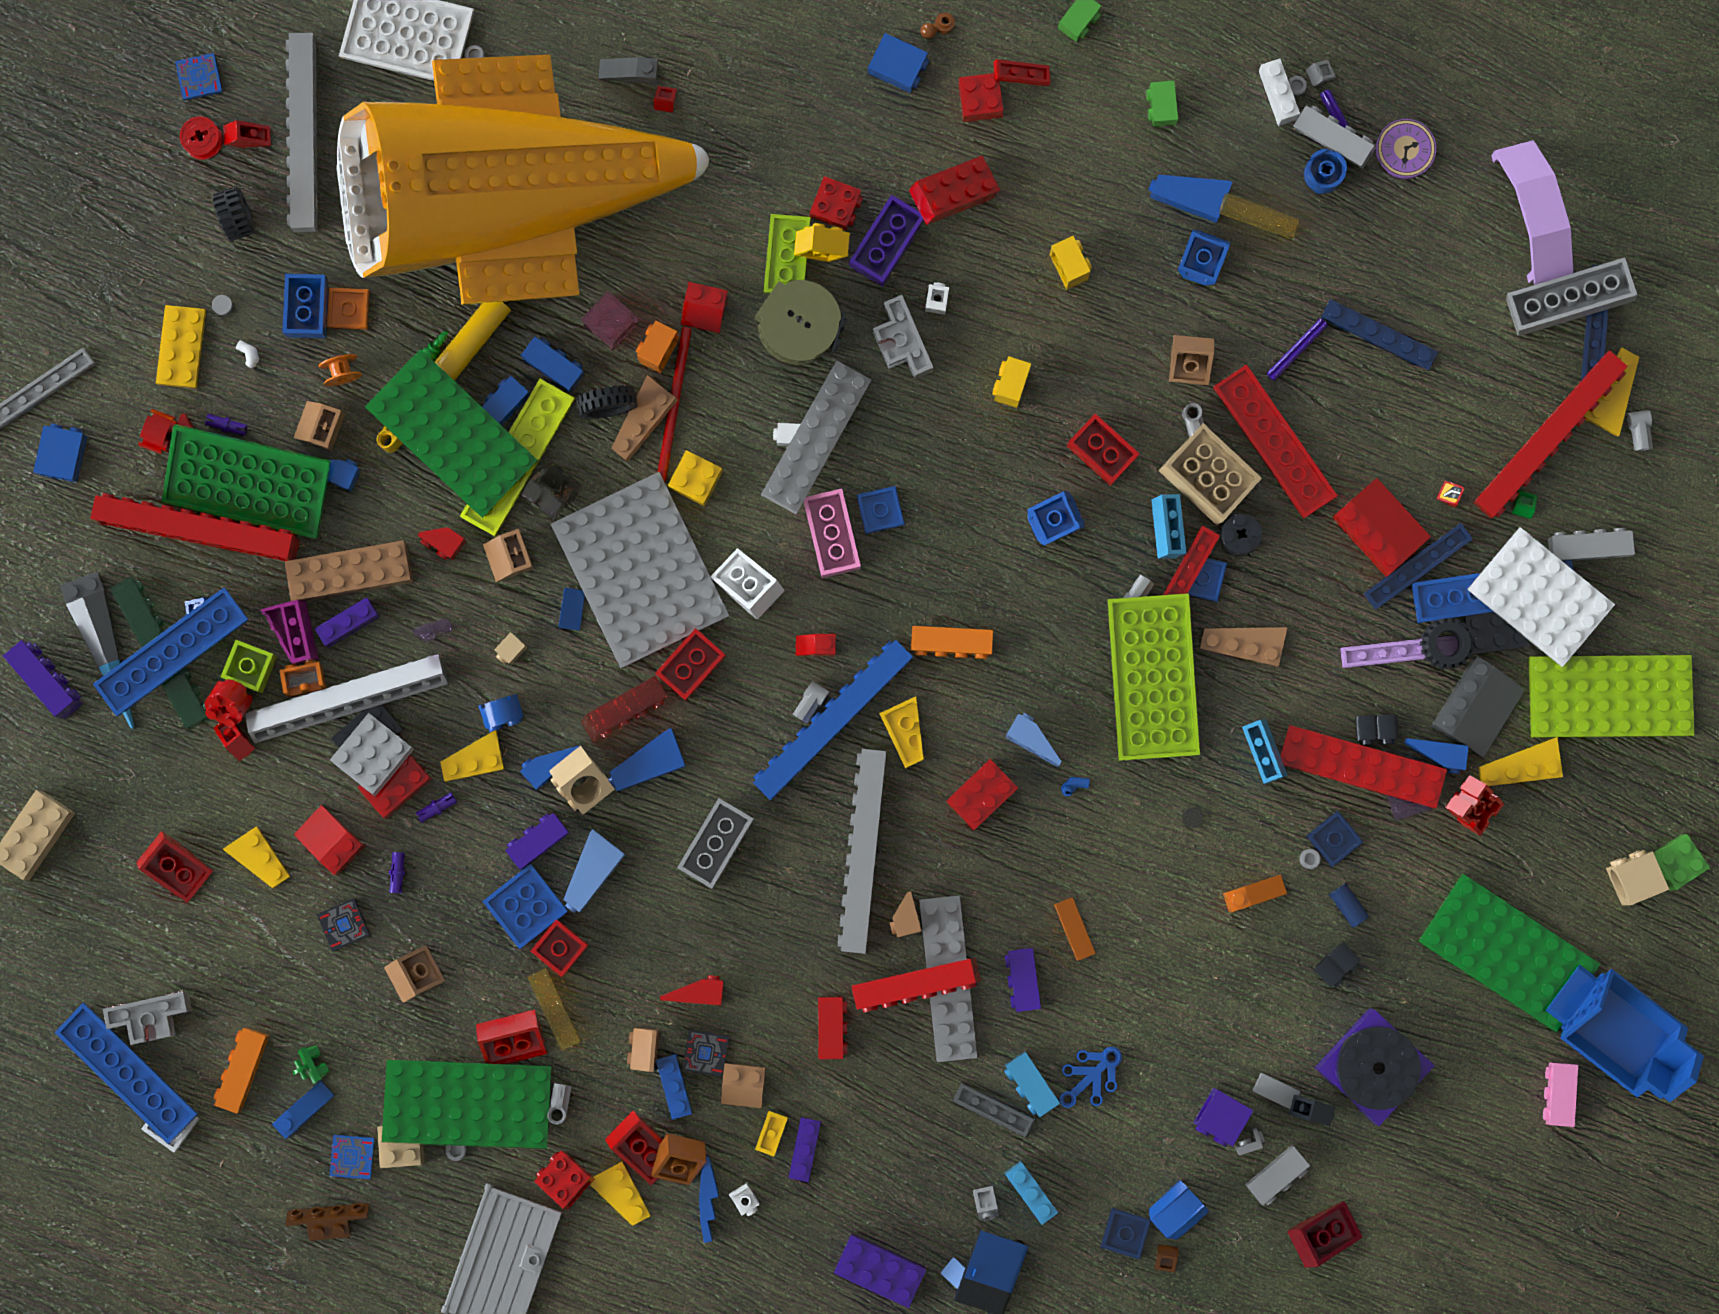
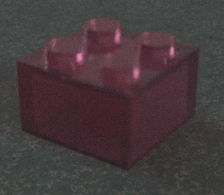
(610, 320)

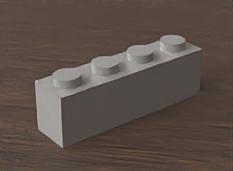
(1334, 137)
(1592, 546)

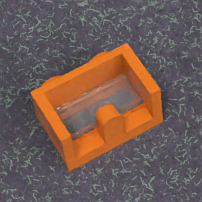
(302, 679)

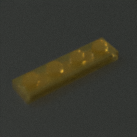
(1258, 215)
(554, 1009)

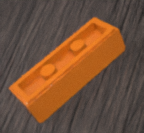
(1074, 929)

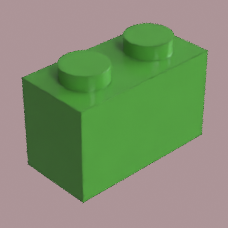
(1079, 17)
(1163, 103)

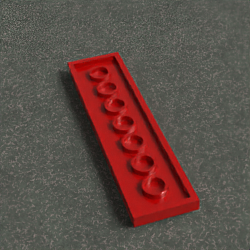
(1275, 441)
(1363, 767)

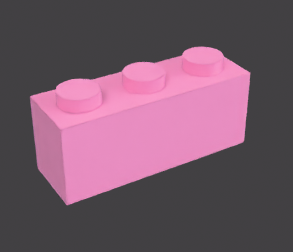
(1561, 1094)

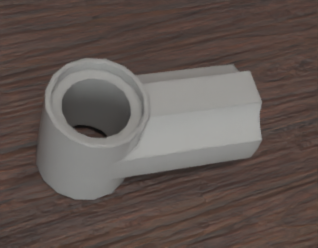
(1192, 423)
(1640, 424)
(1140, 588)
(813, 697)
(560, 1101)

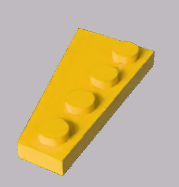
(1612, 408)
(1527, 765)

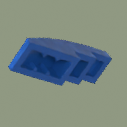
(708, 1190)

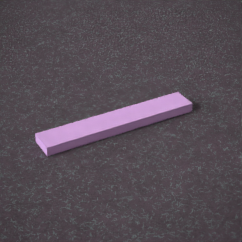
(1393, 652)

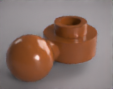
(929, 30)

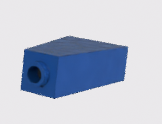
(1190, 194)
(650, 762)

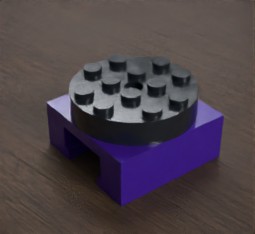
(1352, 1062)

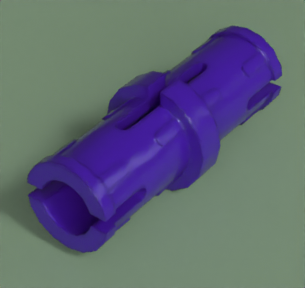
(226, 425)
(436, 807)
(397, 872)

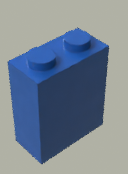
(898, 63)
(60, 453)

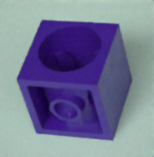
(1222, 1118)

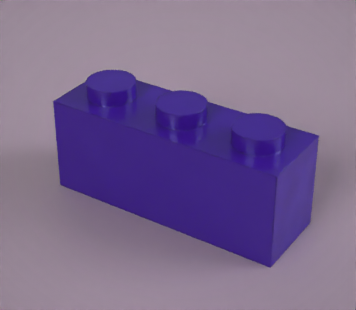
(347, 622)
(536, 840)
(1023, 980)

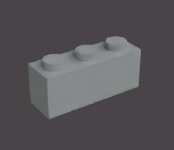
(1277, 1176)

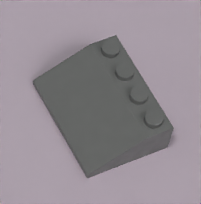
(1478, 706)

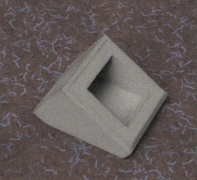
(1320, 72)

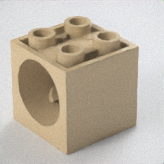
(574, 767)
(1636, 877)

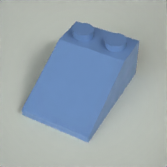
(1029, 736)

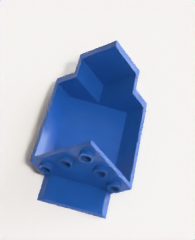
(1626, 1034)

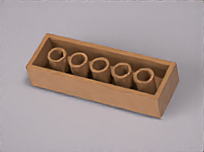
(349, 571)

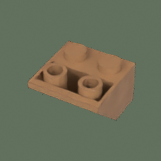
(319, 425)
(508, 555)

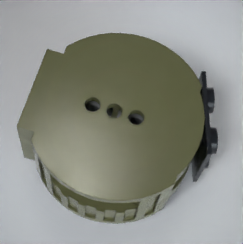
(800, 322)

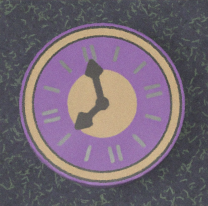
(1405, 148)

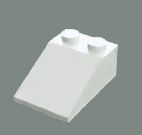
(747, 583)

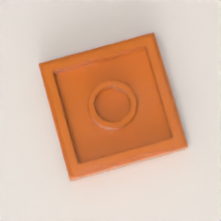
(348, 308)

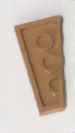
(652, 407)
(1251, 644)

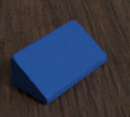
(571, 609)

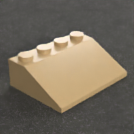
(1210, 474)

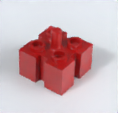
(1474, 805)

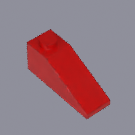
(701, 992)

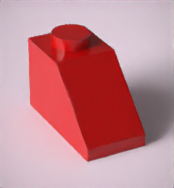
(246, 134)
(816, 645)
(234, 740)

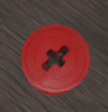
(190, 137)

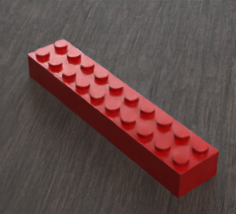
(193, 528)

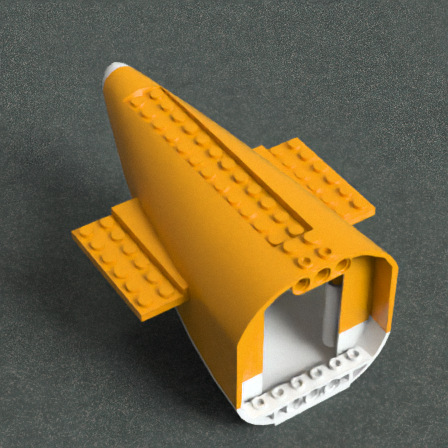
(492, 179)

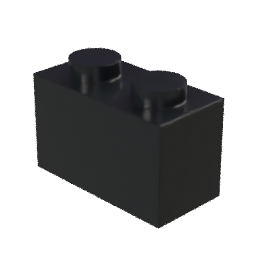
(1312, 1110)

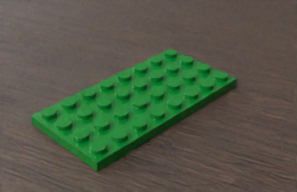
(451, 433)
(245, 481)
(1503, 949)
(466, 1104)

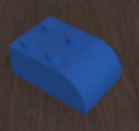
(305, 306)

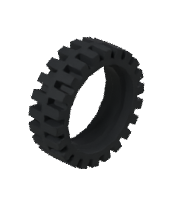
(606, 402)

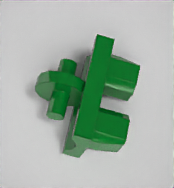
(307, 1056)

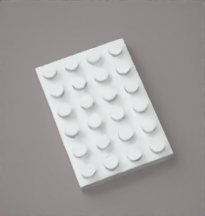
(406, 34)
(1541, 597)

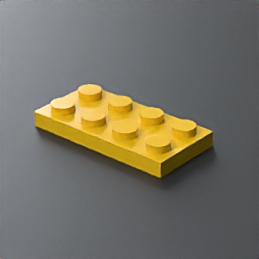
(181, 346)

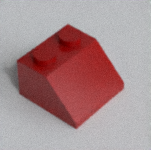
(704, 307)

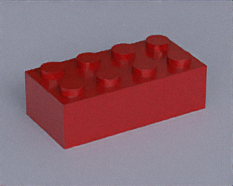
(954, 190)

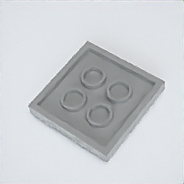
(371, 754)

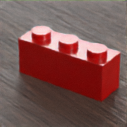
(831, 1027)

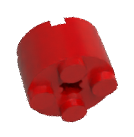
(157, 432)
(228, 702)

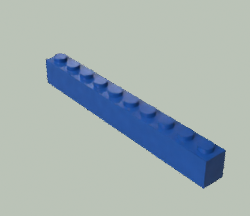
(832, 720)

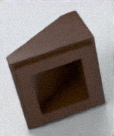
(1166, 1258)

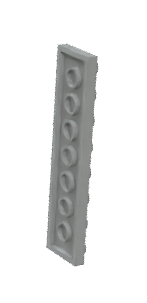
(816, 437)
(951, 1011)

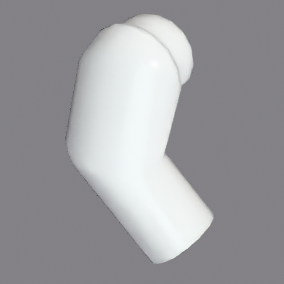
(250, 353)

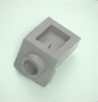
(1246, 1145)
(986, 1203)

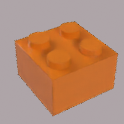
(657, 346)

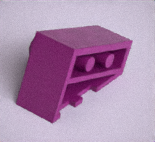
(293, 629)

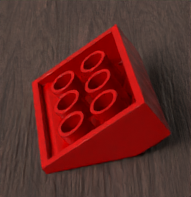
(1381, 527)

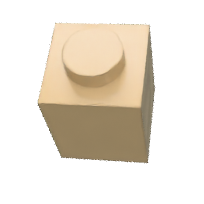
(510, 649)

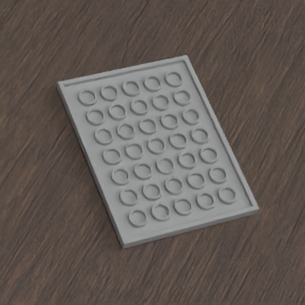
(639, 570)

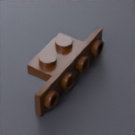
(328, 1221)

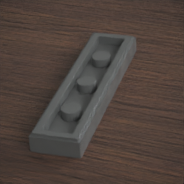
(993, 1110)

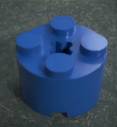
(1327, 160)
(501, 711)

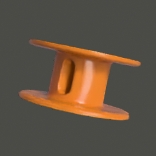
(340, 370)

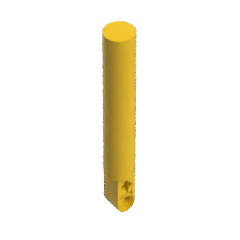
(460, 351)

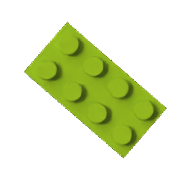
(781, 261)

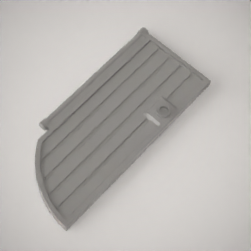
(502, 1255)

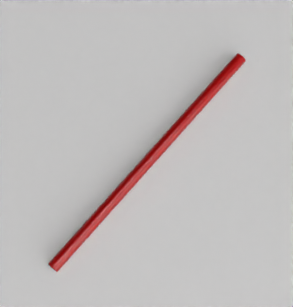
(676, 392)

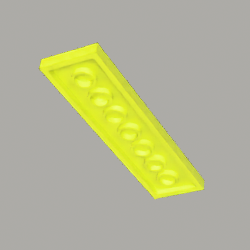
(534, 431)

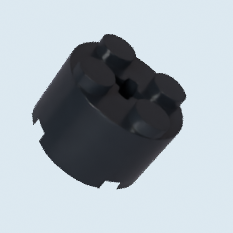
(1243, 546)

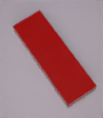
(1021, 72)

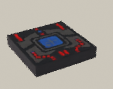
(343, 924)
(705, 1053)

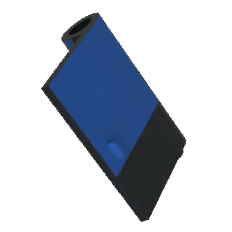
(991, 1273)

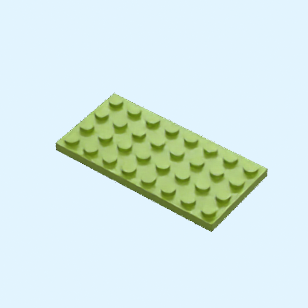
(1153, 677)
(1611, 696)

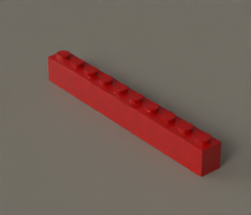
(1550, 434)

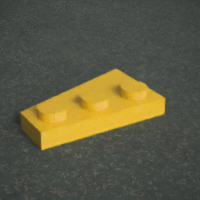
(904, 730)
(475, 759)
(258, 856)
(621, 1193)

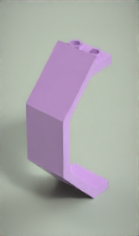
(1541, 209)

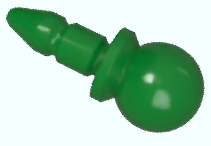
(434, 348)

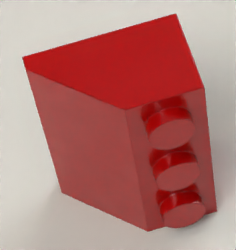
(511, 1038)

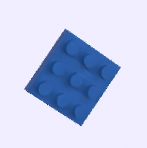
(525, 906)

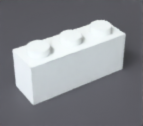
(1279, 92)

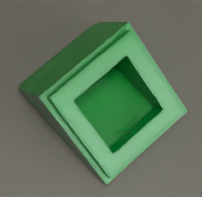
(1525, 504)

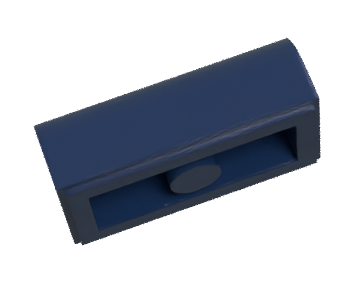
(1349, 905)

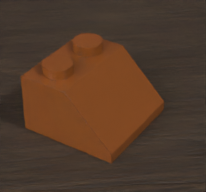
(679, 1159)

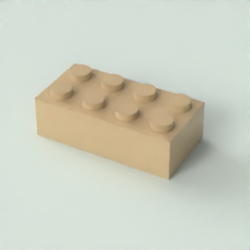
(33, 834)

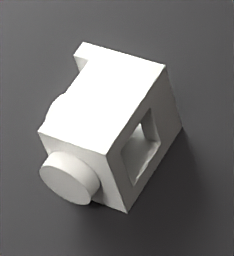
(932, 306)
(745, 1192)

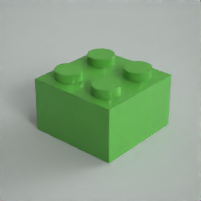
(1680, 862)

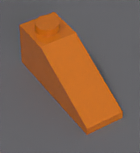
(1254, 893)

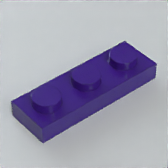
(804, 1149)

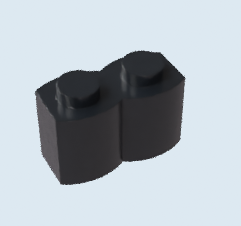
(1376, 728)
(1337, 964)

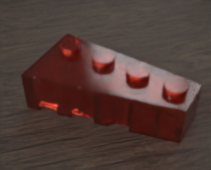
(623, 709)

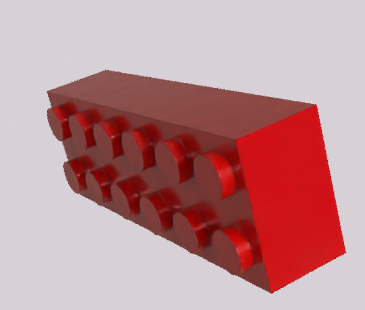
(916, 983)

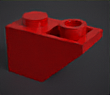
(444, 540)

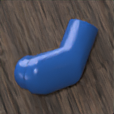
(1072, 784)

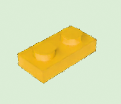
(771, 1133)

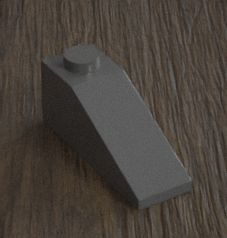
(630, 70)

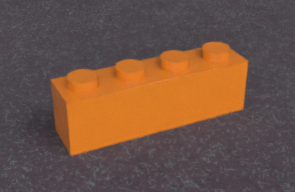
(951, 641)
(241, 1070)

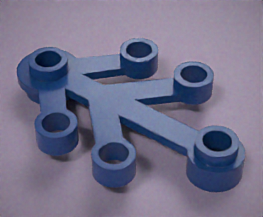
(1092, 1074)

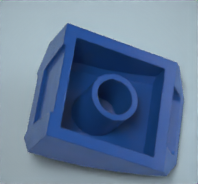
(1203, 258)
(1055, 518)
(1177, 1211)

